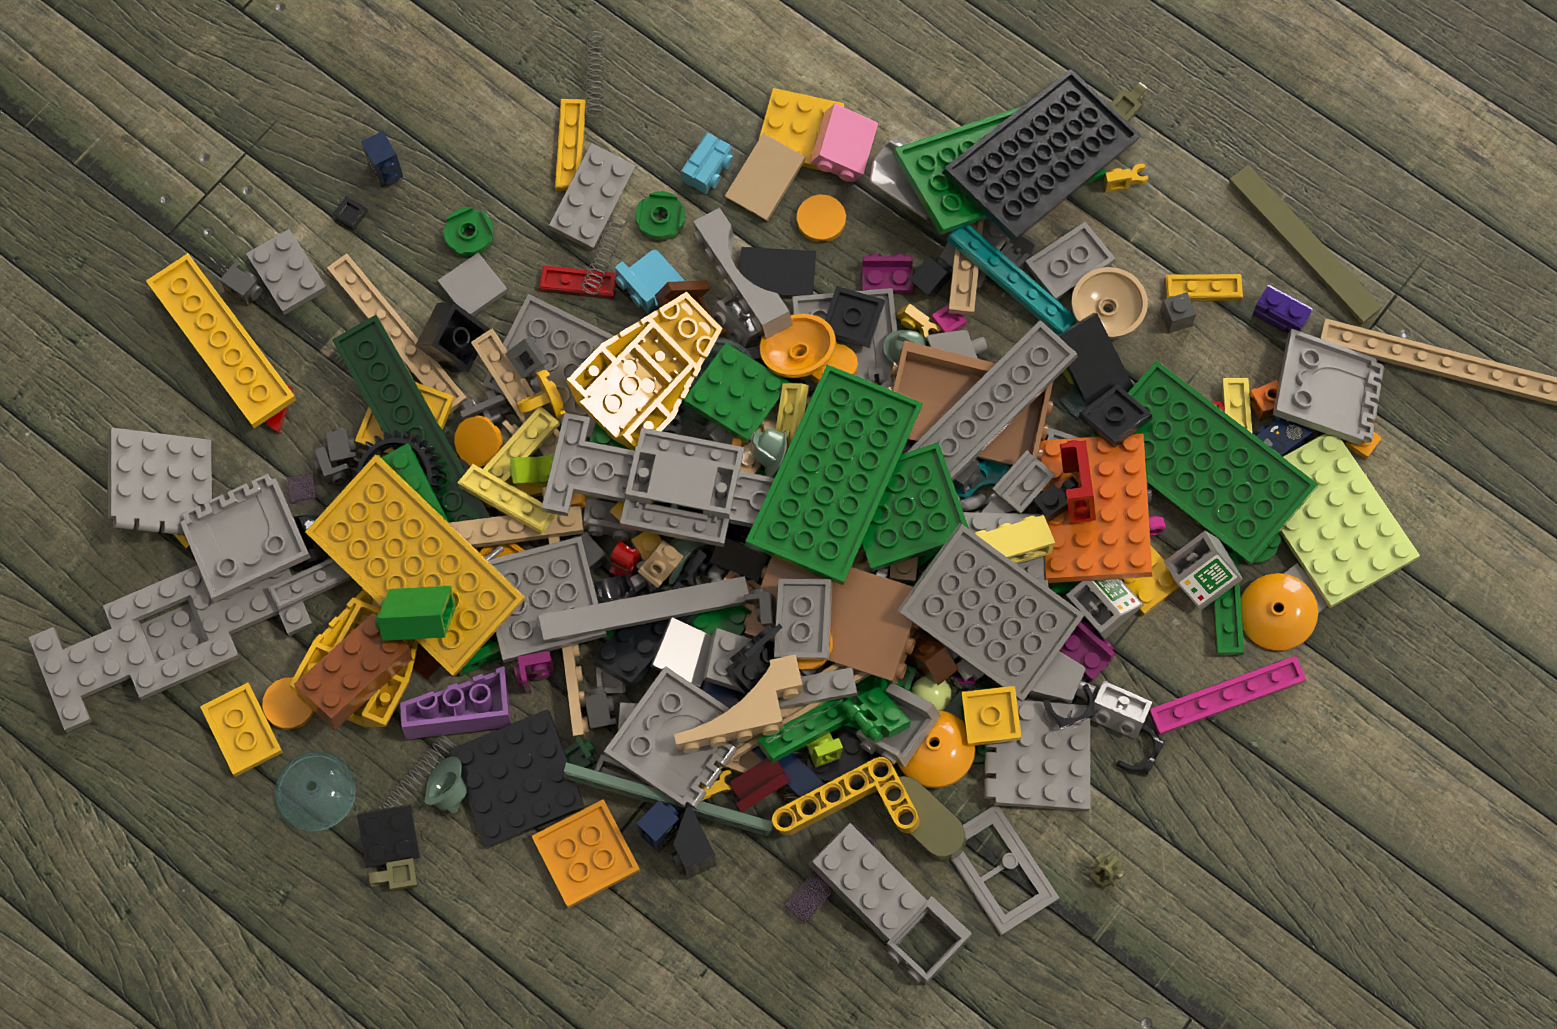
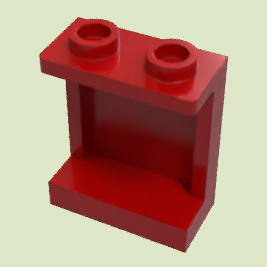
(1079, 500)

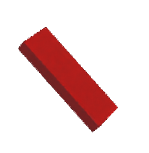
(569, 282)

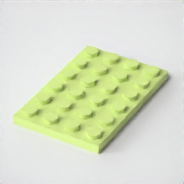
(1344, 528)

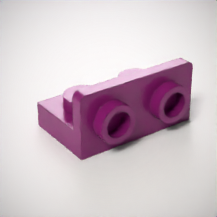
(887, 272)
(1088, 650)
(533, 665)

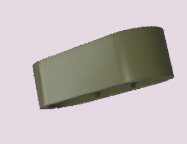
(938, 828)

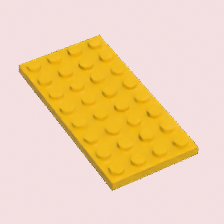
(397, 540)

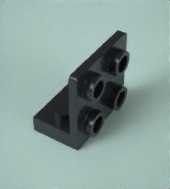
(753, 659)

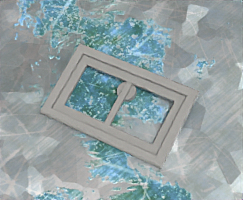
(1018, 854)

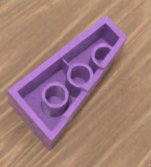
(459, 708)

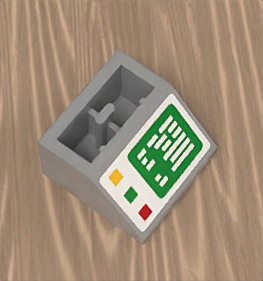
(1203, 569)
(1104, 603)

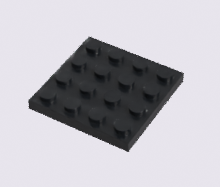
(517, 779)

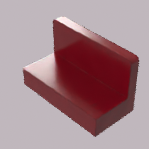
(758, 783)

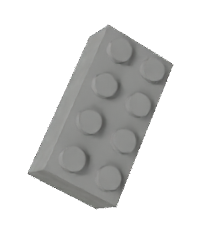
(867, 882)

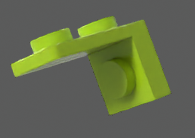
(531, 469)
(825, 750)

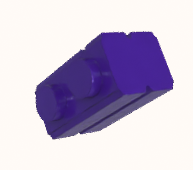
(1282, 310)

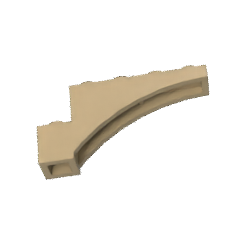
(754, 714)

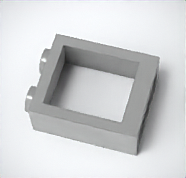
(947, 921)

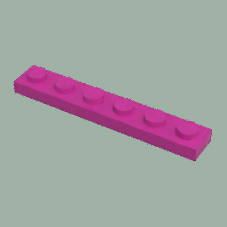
(1227, 695)

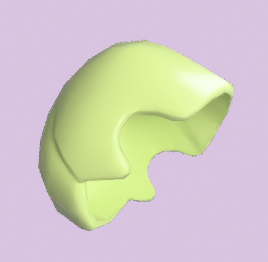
(937, 694)

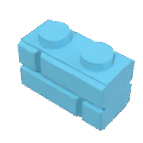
(707, 163)

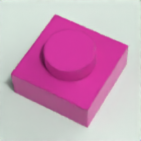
(948, 321)

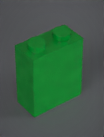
(416, 613)

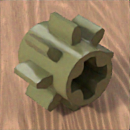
(1107, 870)

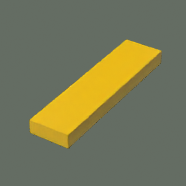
(569, 141)

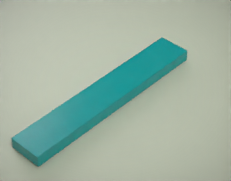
(1011, 279)

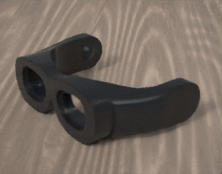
(1066, 722)
(1146, 767)

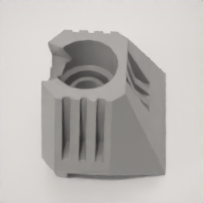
(891, 180)

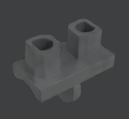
(493, 407)

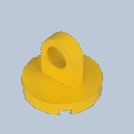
(548, 395)

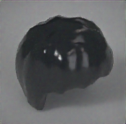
(614, 589)

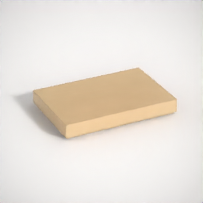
(765, 177)

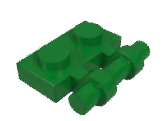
(881, 710)

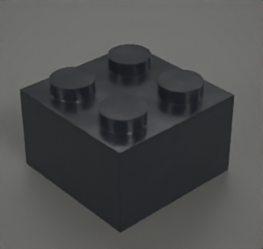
(449, 337)

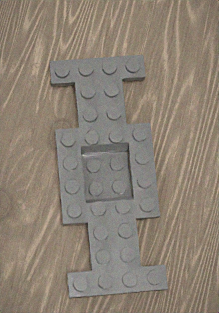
(660, 469)
(162, 649)

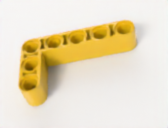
(848, 796)

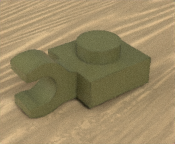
(1129, 103)
(399, 875)

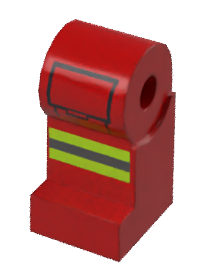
(624, 560)

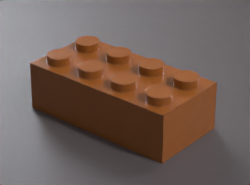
(352, 673)

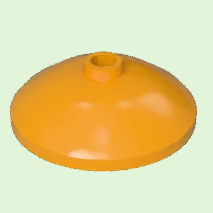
(800, 348)
(1274, 629)
(948, 761)

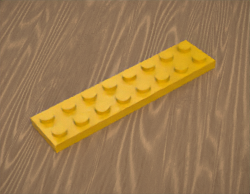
(221, 341)

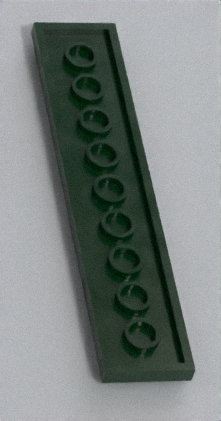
(401, 407)

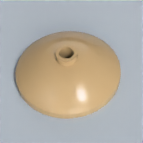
(1115, 290)

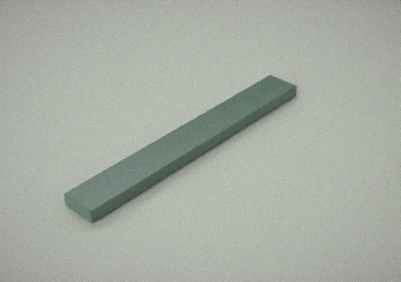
(651, 795)

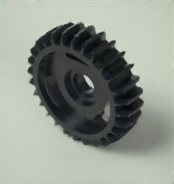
(422, 452)

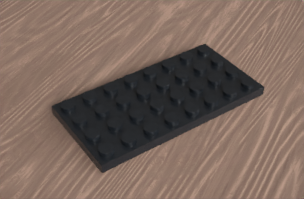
(1041, 154)

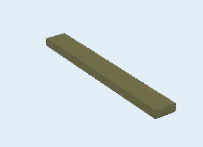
(1305, 244)

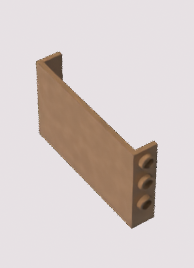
(943, 378)
(864, 619)

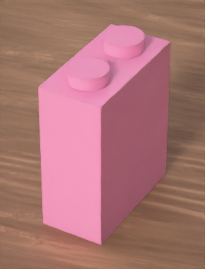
(844, 143)

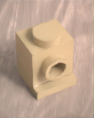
(660, 563)

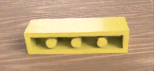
(1021, 540)

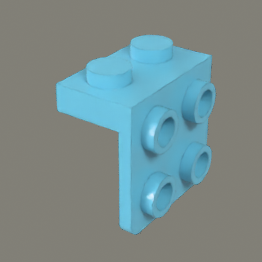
(646, 279)

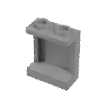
(904, 744)

